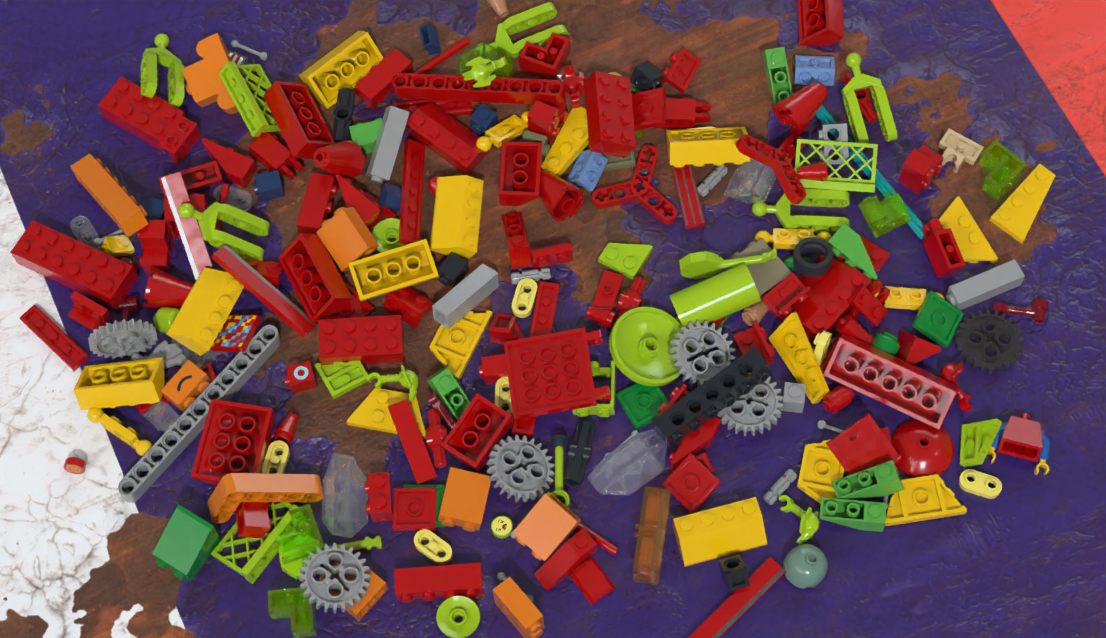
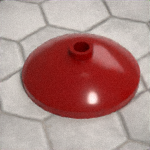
(920, 459)

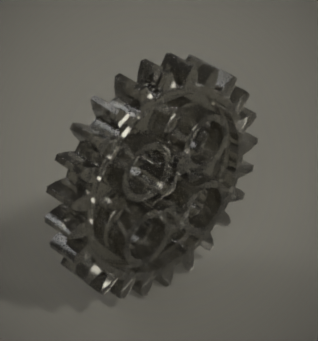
(989, 341)

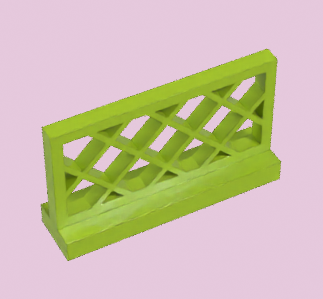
(246, 101)
(839, 183)
(262, 555)

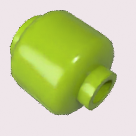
(164, 318)

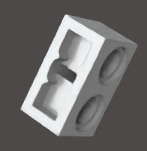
(842, 137)

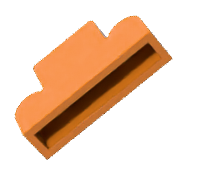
(203, 76)

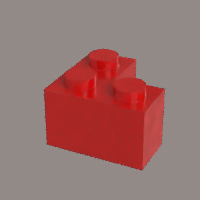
(545, 61)
(547, 119)
(920, 168)
(156, 246)

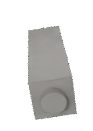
(387, 144)
(985, 285)
(465, 296)

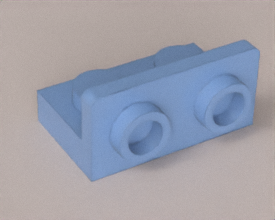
(814, 69)
(587, 170)

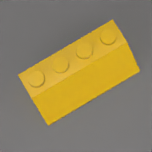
(341, 68)
(687, 149)
(457, 216)
(393, 270)
(205, 310)
(120, 384)
(719, 531)

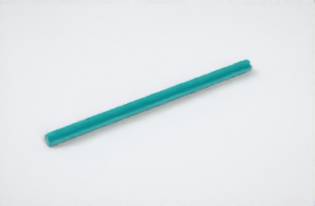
(880, 182)

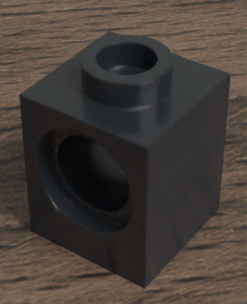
(646, 77)
(452, 270)
(734, 573)

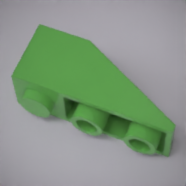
(777, 73)
(366, 134)
(851, 248)
(449, 392)
(869, 483)
(854, 513)

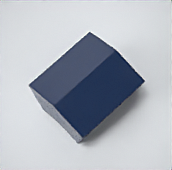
(430, 31)
(390, 197)

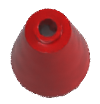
(801, 107)
(341, 158)
(559, 196)
(165, 290)

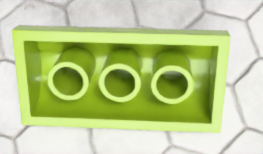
(716, 296)

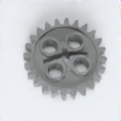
(694, 336)
(122, 338)
(746, 419)
(513, 452)
(348, 565)

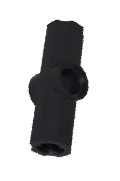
(344, 107)
(579, 453)

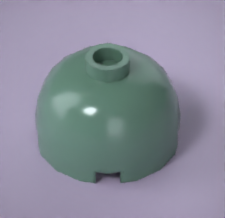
(805, 566)

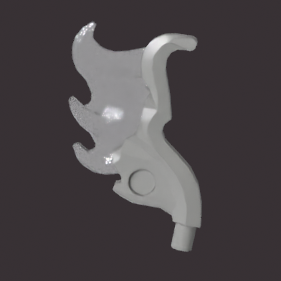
(178, 354)

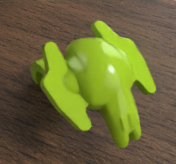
(481, 71)
(406, 378)
(809, 520)

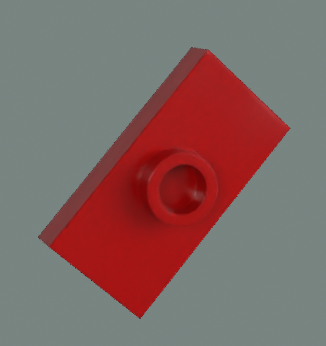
(608, 290)

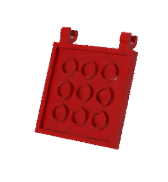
(552, 373)

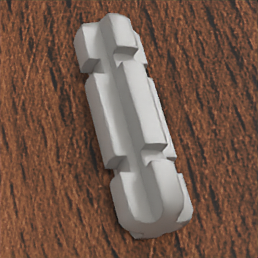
(712, 180)
(534, 274)
(780, 486)

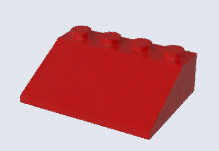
(827, 297)
(233, 440)

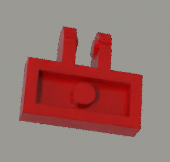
(869, 305)

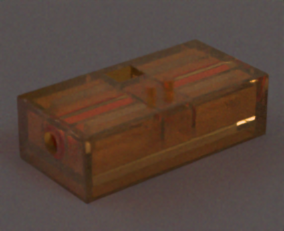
(651, 535)

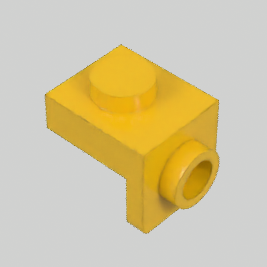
(117, 246)

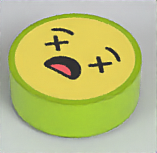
(501, 527)

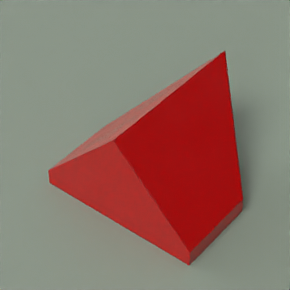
(505, 328)
(914, 348)

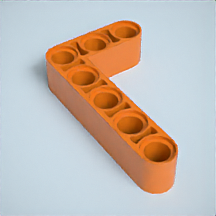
(261, 488)

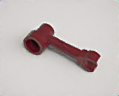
(128, 306)
(1037, 310)
(437, 403)

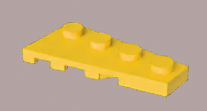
(568, 143)
(1022, 206)
(799, 357)

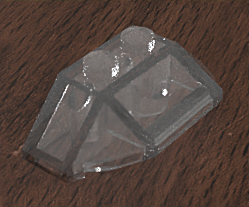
(751, 182)
(630, 465)
(344, 496)

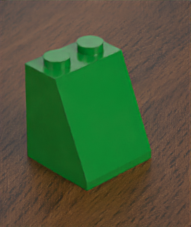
(185, 544)

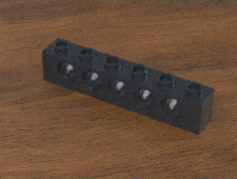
(700, 398)

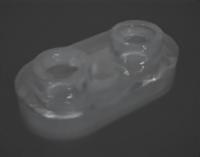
(235, 197)
(84, 231)

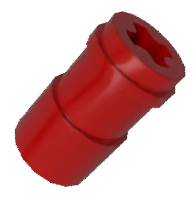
(853, 328)

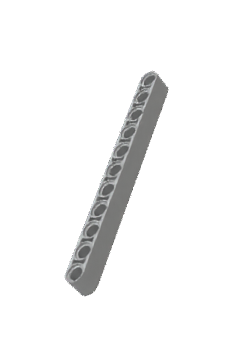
(197, 422)

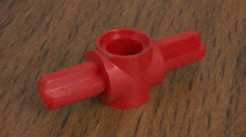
(865, 103)
(631, 298)
(435, 435)

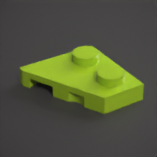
(625, 258)
(342, 376)
(977, 441)

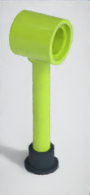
(559, 445)

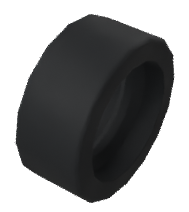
(812, 244)

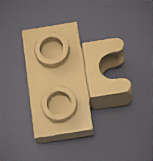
(959, 149)

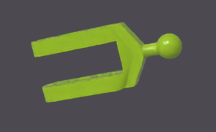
(522, 22)
(162, 56)
(859, 82)
(815, 198)
(233, 216)

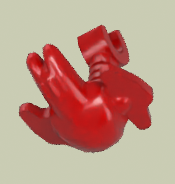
(572, 85)
(950, 373)

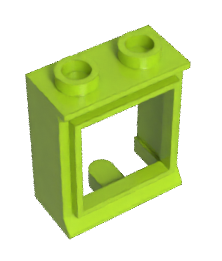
(601, 410)

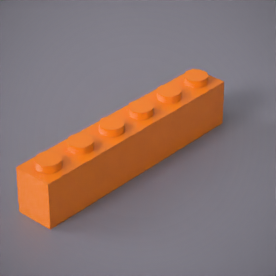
(110, 194)

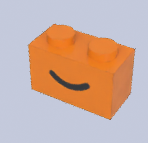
(185, 386)

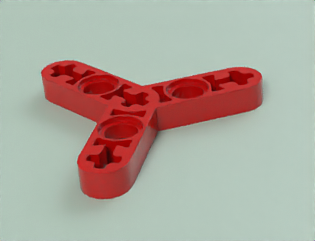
(751, 147)
(644, 195)

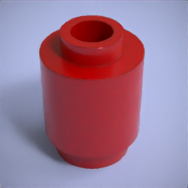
(837, 398)

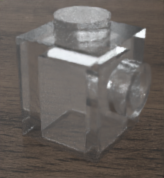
(161, 416)

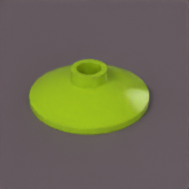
(384, 231)
(456, 607)

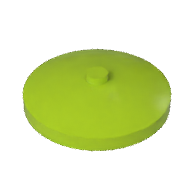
(642, 345)

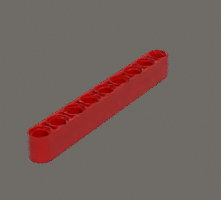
(450, 83)

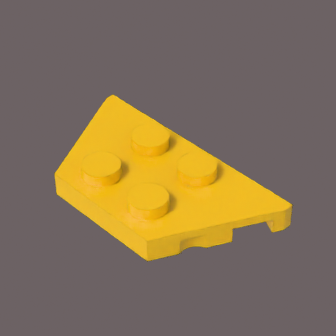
(967, 233)
(456, 345)
(374, 411)
(818, 471)
(922, 500)

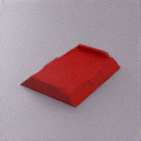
(592, 581)

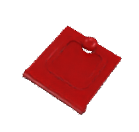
(865, 450)

